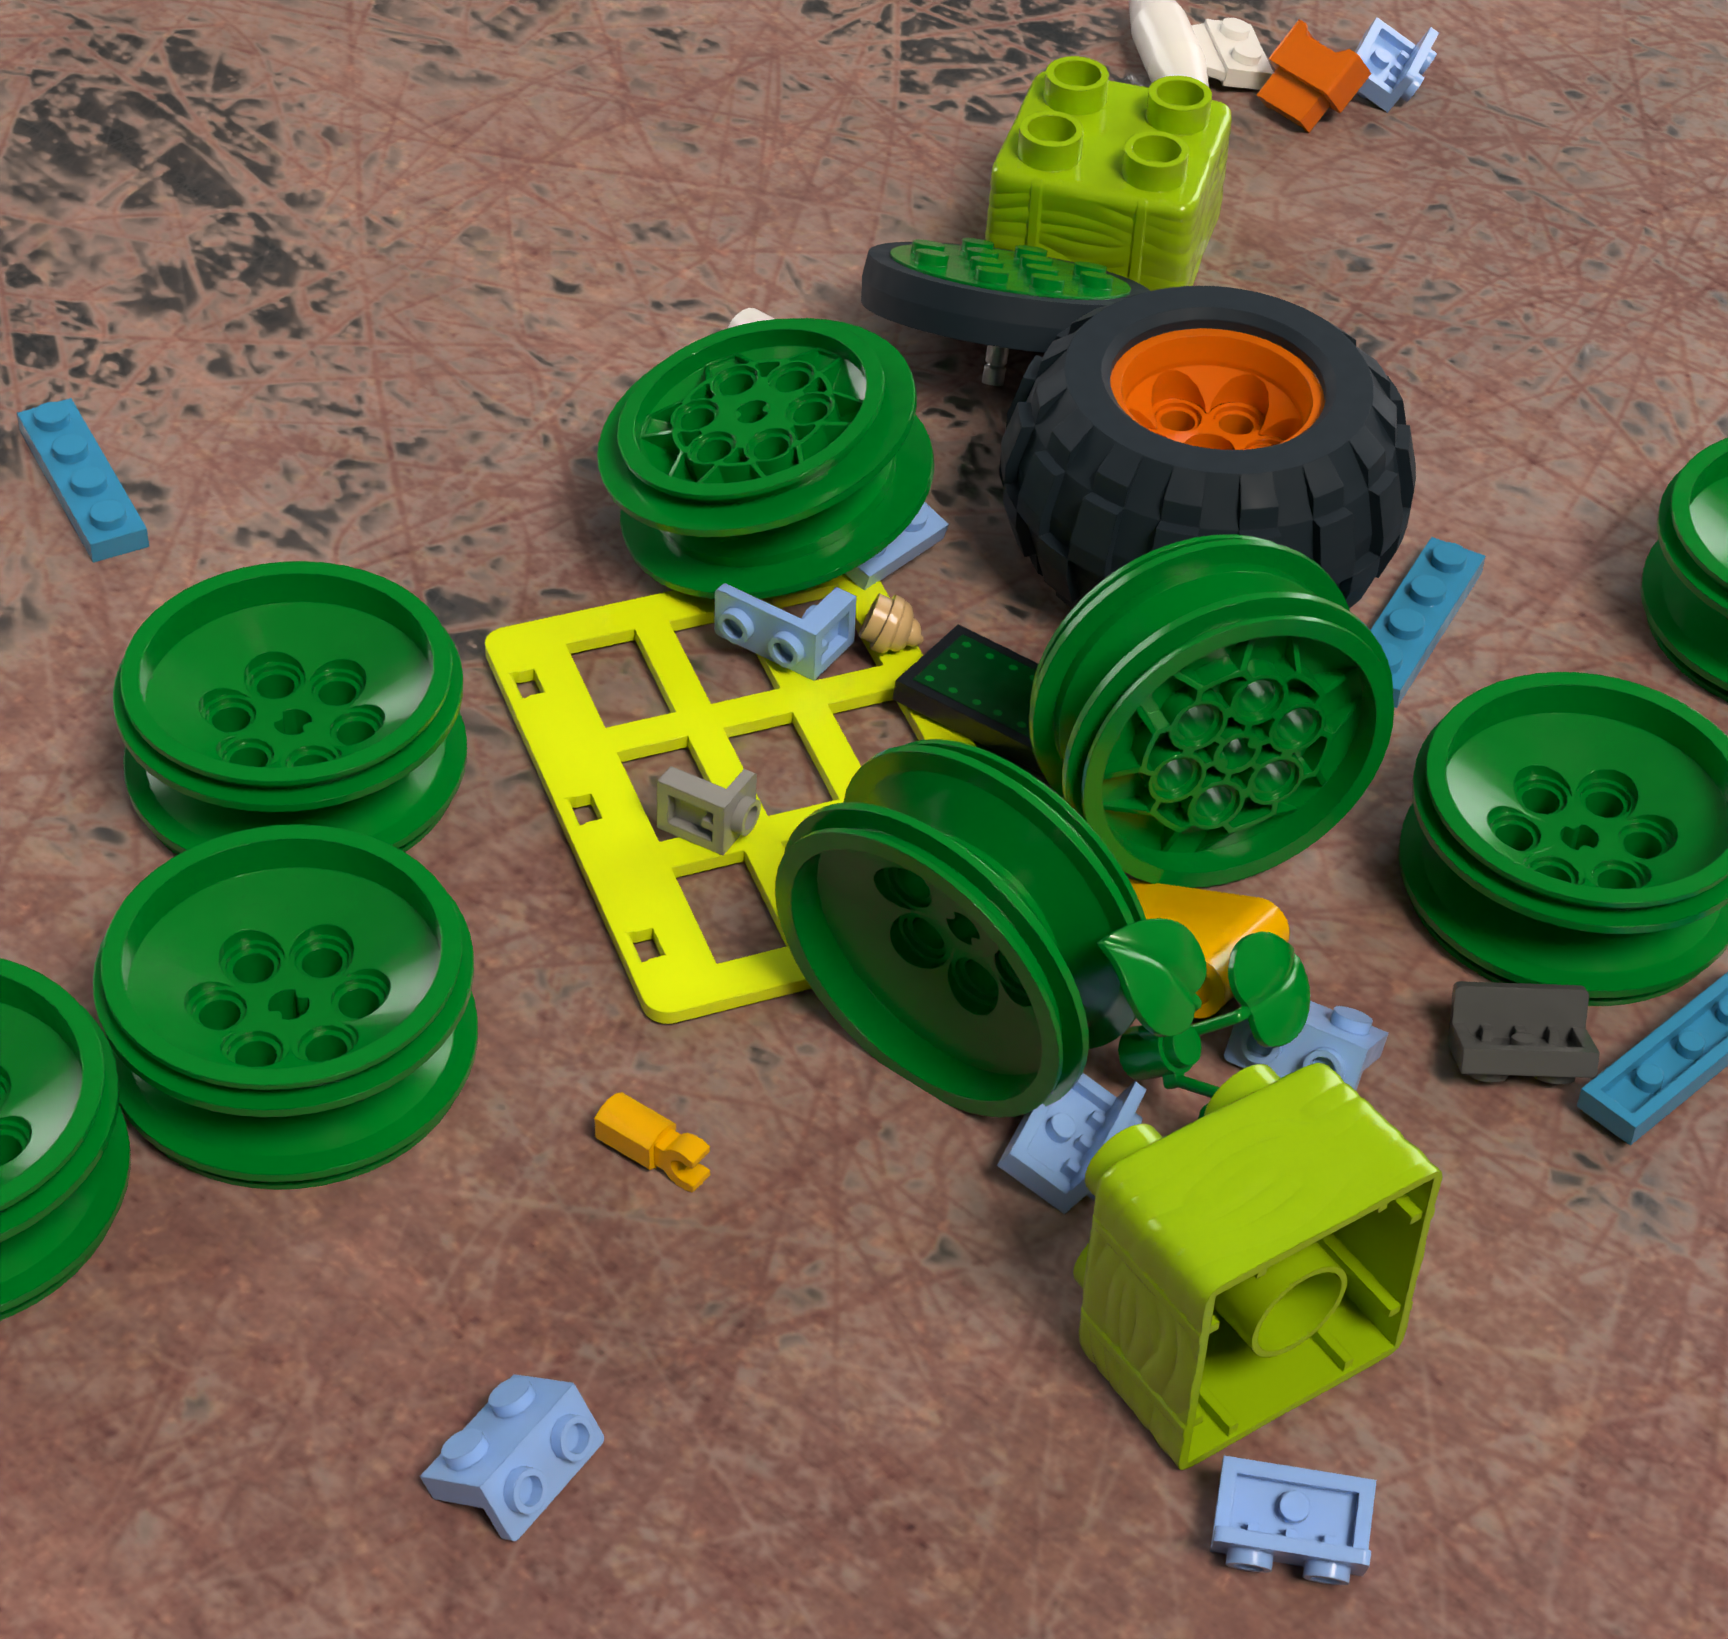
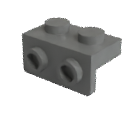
(1521, 1031)

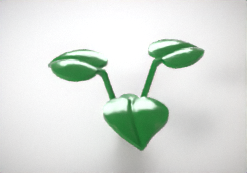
(1164, 969)

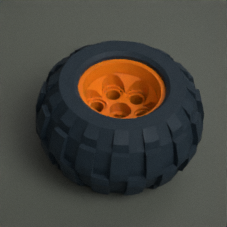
(1205, 421)

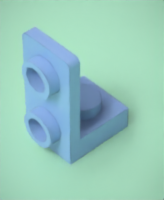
(800, 644)

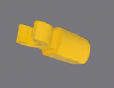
(652, 1140)

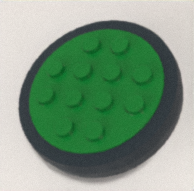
(986, 293)

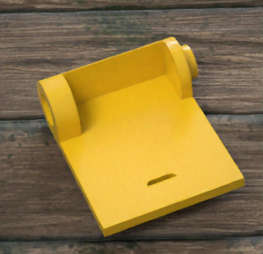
(1217, 923)

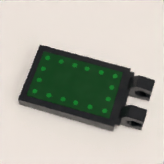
(975, 691)

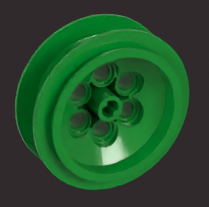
(767, 457)

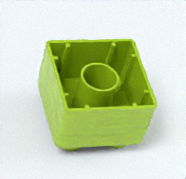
(1112, 173)
(1251, 1255)

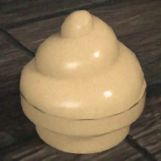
(890, 625)

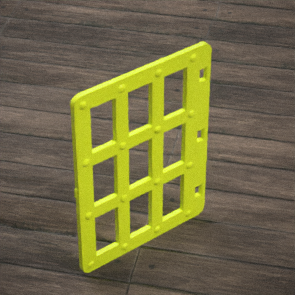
(619, 853)

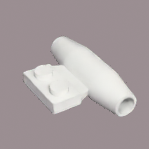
(1212, 49)

